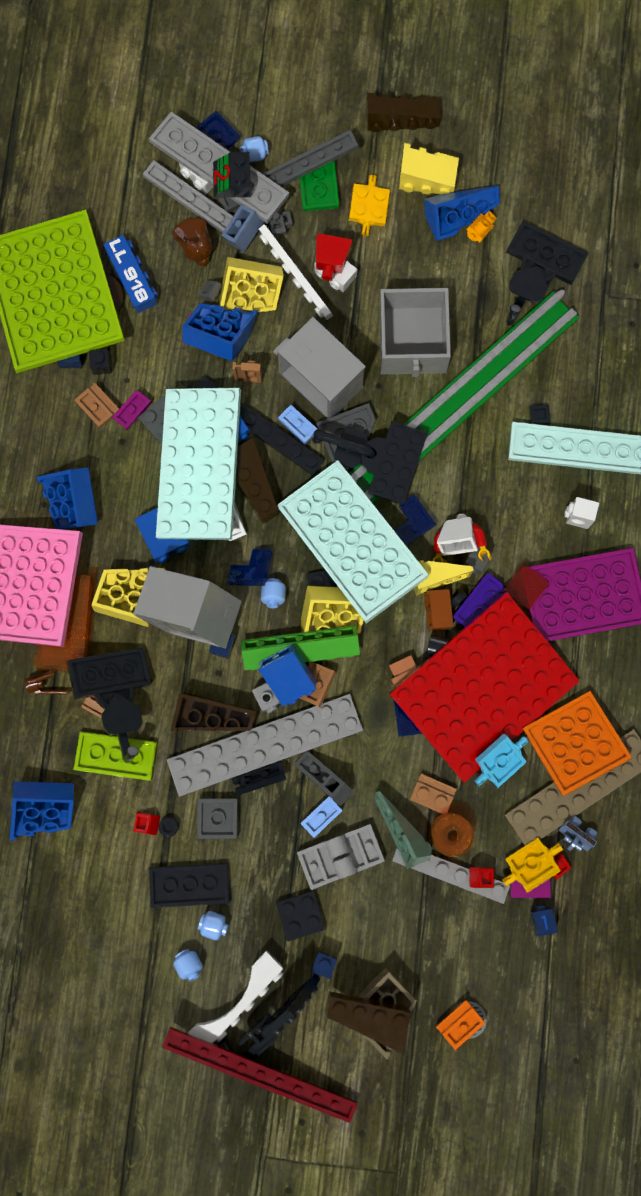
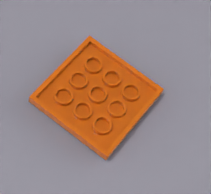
(576, 743)

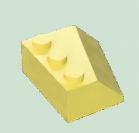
(427, 171)
(250, 285)
(119, 593)
(328, 609)

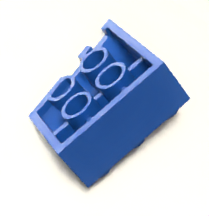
(222, 340)
(70, 498)
(40, 808)

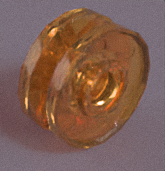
(460, 843)

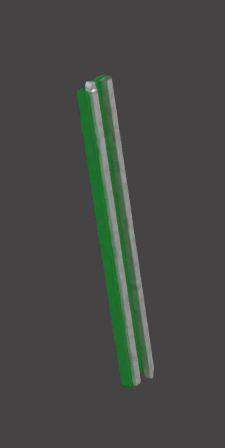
(485, 377)

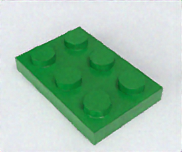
(320, 189)

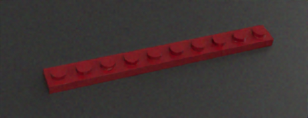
(259, 1074)

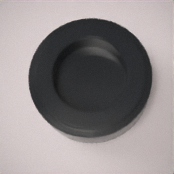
(460, 597)
(168, 827)

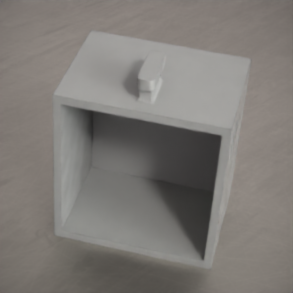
(414, 331)
(320, 368)
(187, 607)

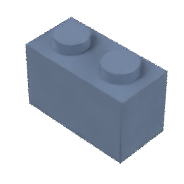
(242, 228)

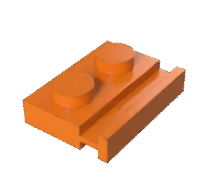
(460, 1024)

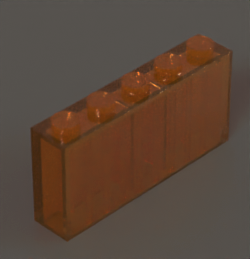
(77, 635)

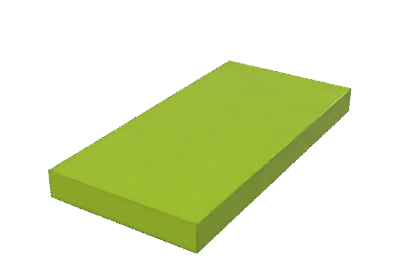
(103, 756)

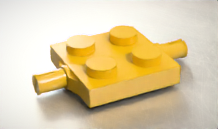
(369, 205)
(532, 865)

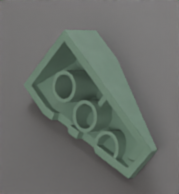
(407, 839)

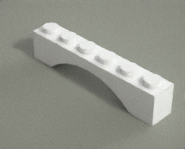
(262, 973)

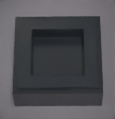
(539, 414)

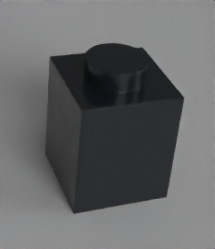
(100, 361)

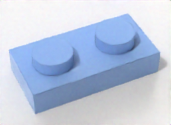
(297, 424)
(321, 817)

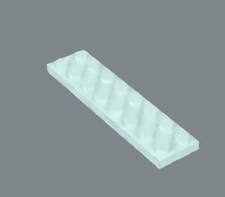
(575, 448)

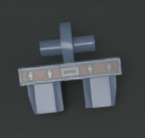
(576, 837)

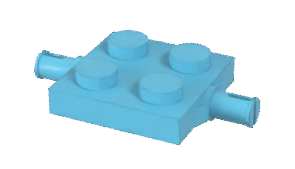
(500, 760)

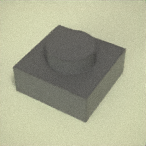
(210, 290)

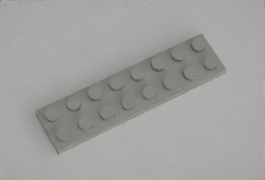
(197, 154)

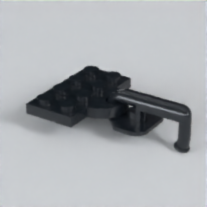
(542, 261)
(394, 458)
(114, 677)
(273, 1024)

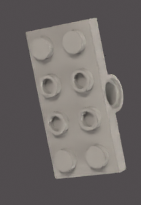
(340, 857)

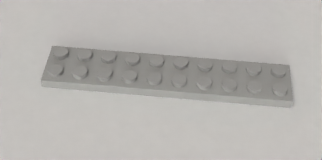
(264, 745)

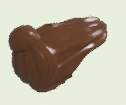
(194, 240)

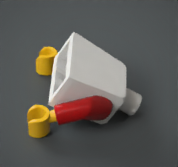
(459, 537)

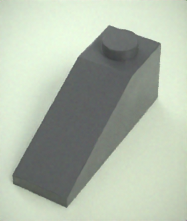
(323, 778)

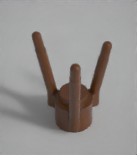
(36, 682)

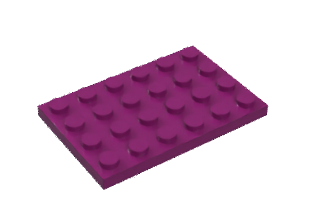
(588, 595)

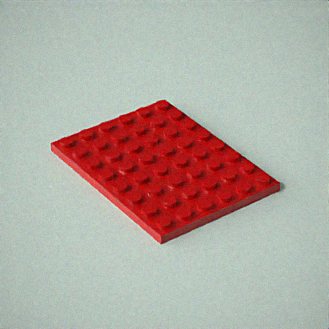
(484, 685)

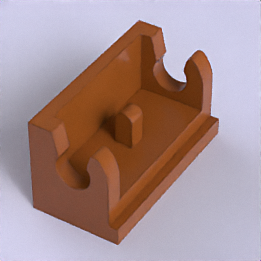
(438, 610)

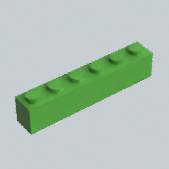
(310, 645)

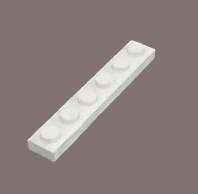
(299, 280)

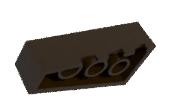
(401, 113)
(254, 482)
(206, 714)
(372, 1018)

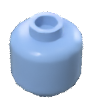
(256, 147)
(273, 593)
(213, 925)
(188, 965)

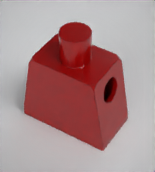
(331, 254)

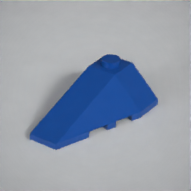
(454, 210)

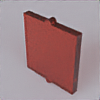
(526, 587)

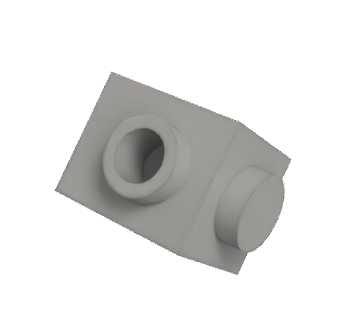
(266, 698)

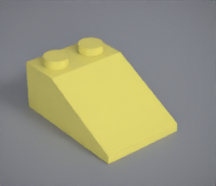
(441, 575)

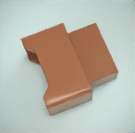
(402, 670)

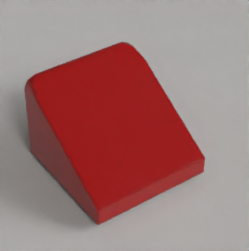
(146, 823)
(562, 863)
(481, 877)

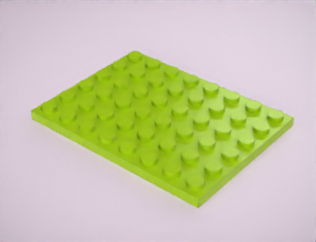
(55, 293)

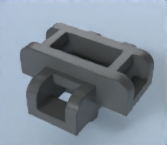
(278, 218)

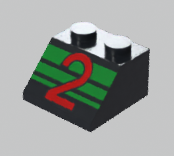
(232, 175)

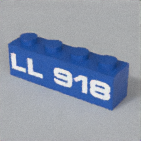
(130, 274)

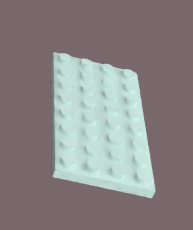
(198, 464)
(352, 541)

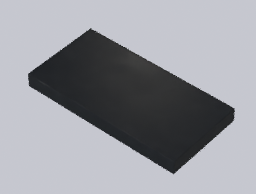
(189, 885)

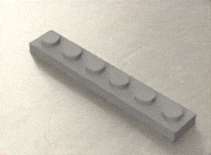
(187, 196)
(457, 876)

